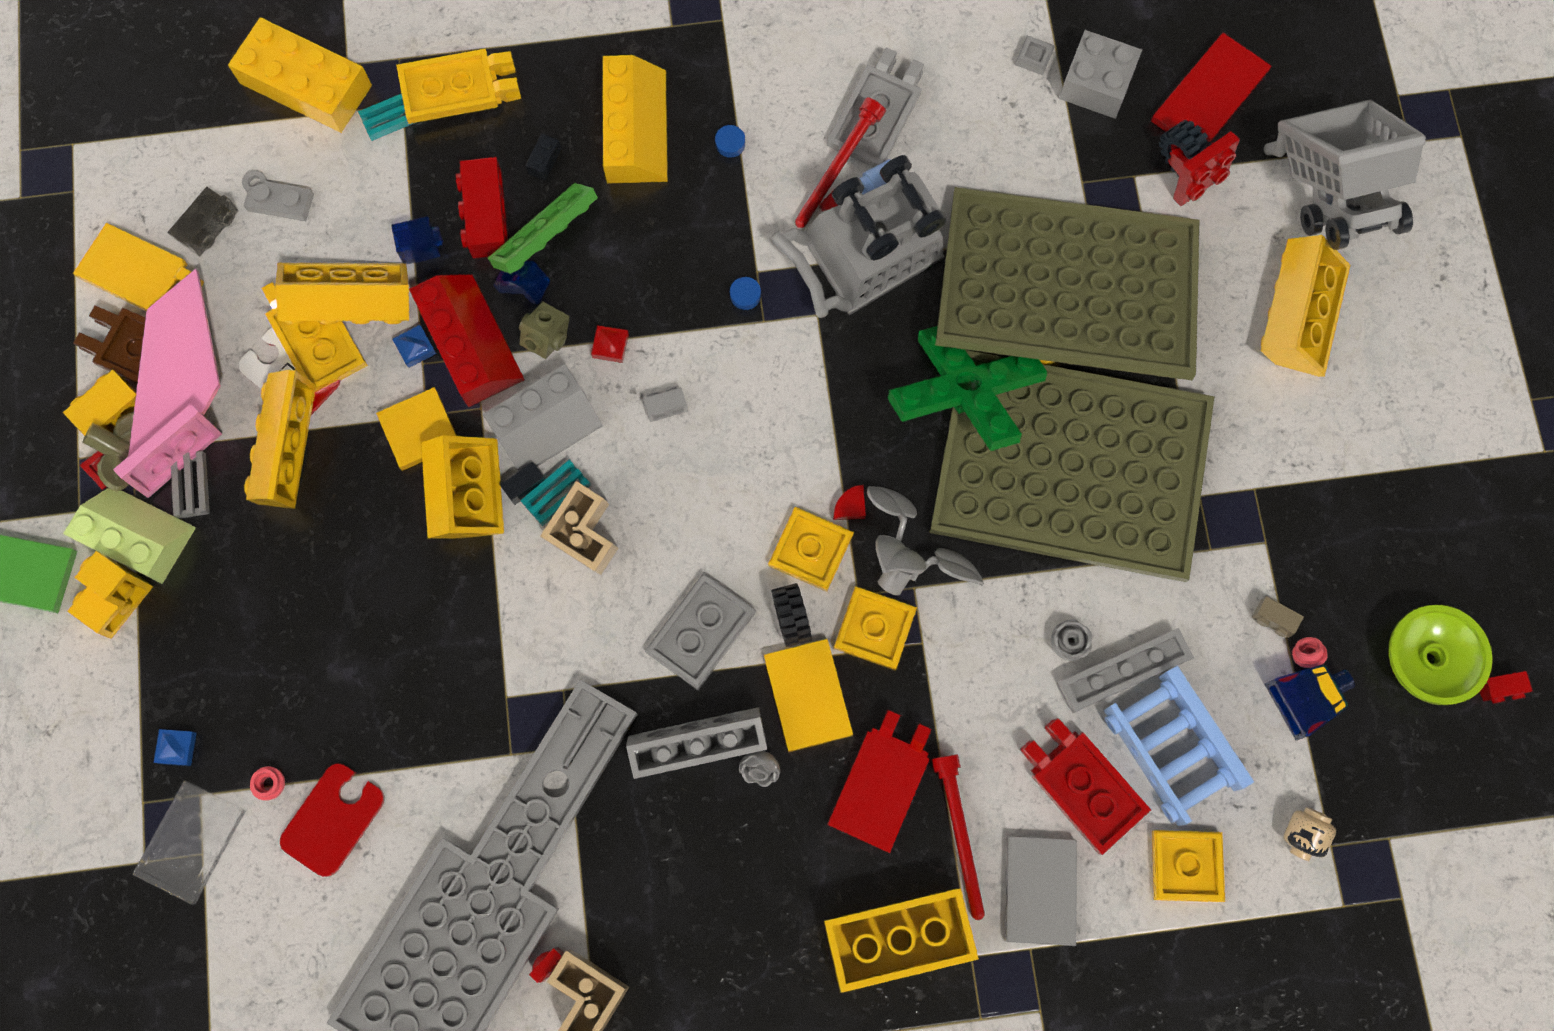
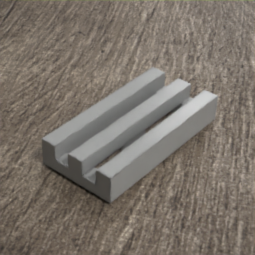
(177, 492)

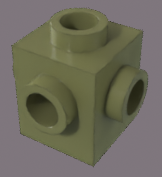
(544, 330)

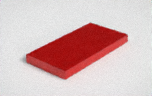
(1213, 88)

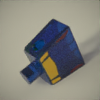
(1310, 698)

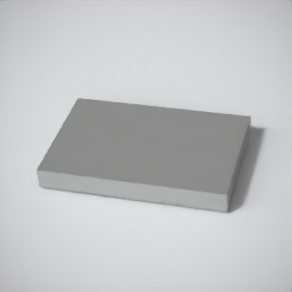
(700, 631)
(1041, 891)

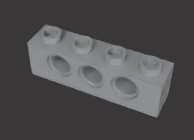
(696, 743)

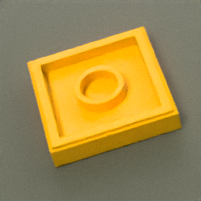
(412, 423)
(810, 549)
(875, 628)
(1188, 866)

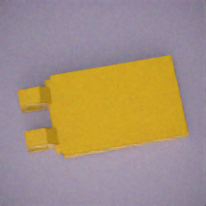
(456, 84)
(130, 267)
(316, 349)

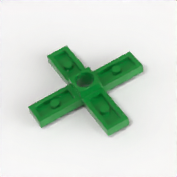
(981, 387)

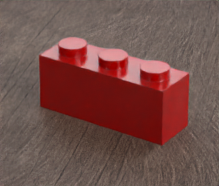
(482, 206)

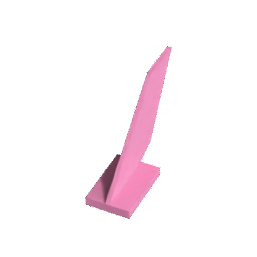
(173, 388)

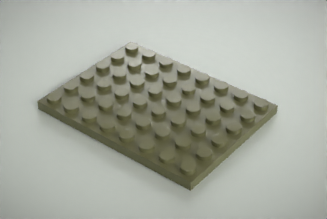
(1071, 284)
(1098, 478)

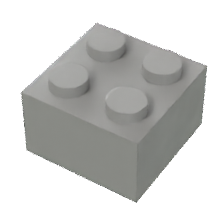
(1100, 74)

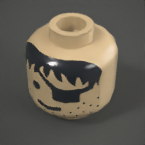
(1309, 834)

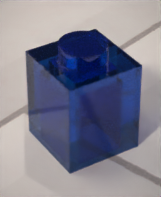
(416, 240)

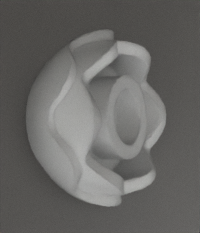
(1079, 633)
(759, 768)

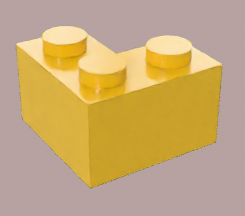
(109, 594)

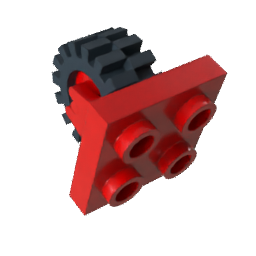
(1196, 159)

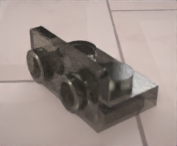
(203, 221)

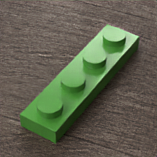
(542, 228)

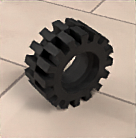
(791, 615)

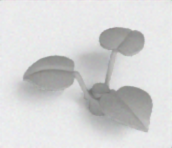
(903, 564)

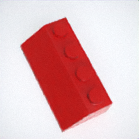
(466, 336)

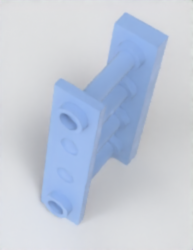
(1210, 745)

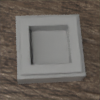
(1034, 55)

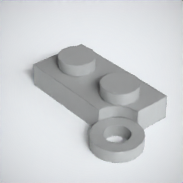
(276, 198)

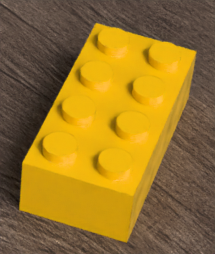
(300, 74)
(900, 940)

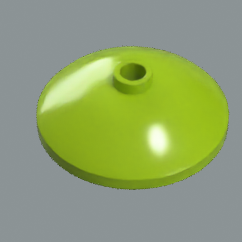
(1459, 652)

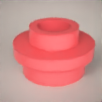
(1309, 652)
(258, 779)

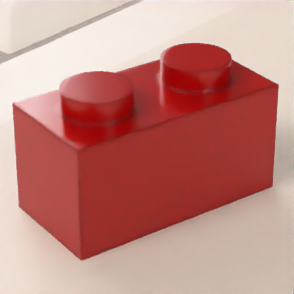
(1509, 685)

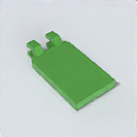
(34, 573)

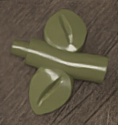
(113, 446)

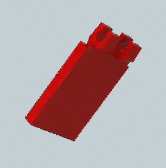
(881, 785)
(1085, 787)

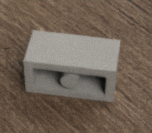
(665, 404)

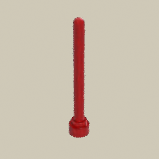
(870, 113)
(947, 769)

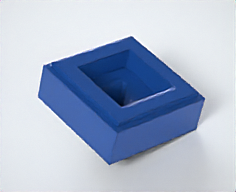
(414, 346)
(175, 747)

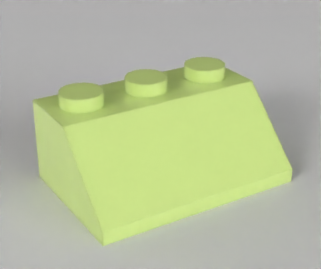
(130, 532)

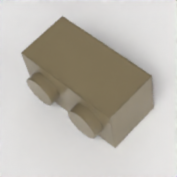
(1277, 616)

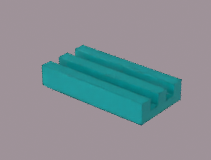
(381, 112)
(546, 485)

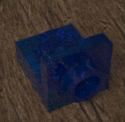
(527, 280)

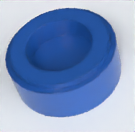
(730, 141)
(745, 293)

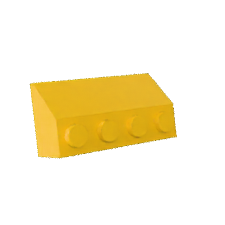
(634, 120)
(342, 292)
(1305, 305)
(280, 439)

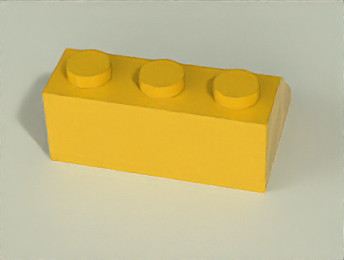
(462, 487)

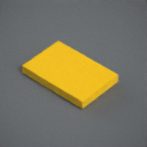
(808, 695)

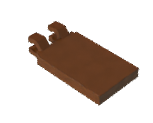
(122, 344)

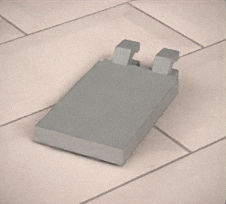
(894, 94)

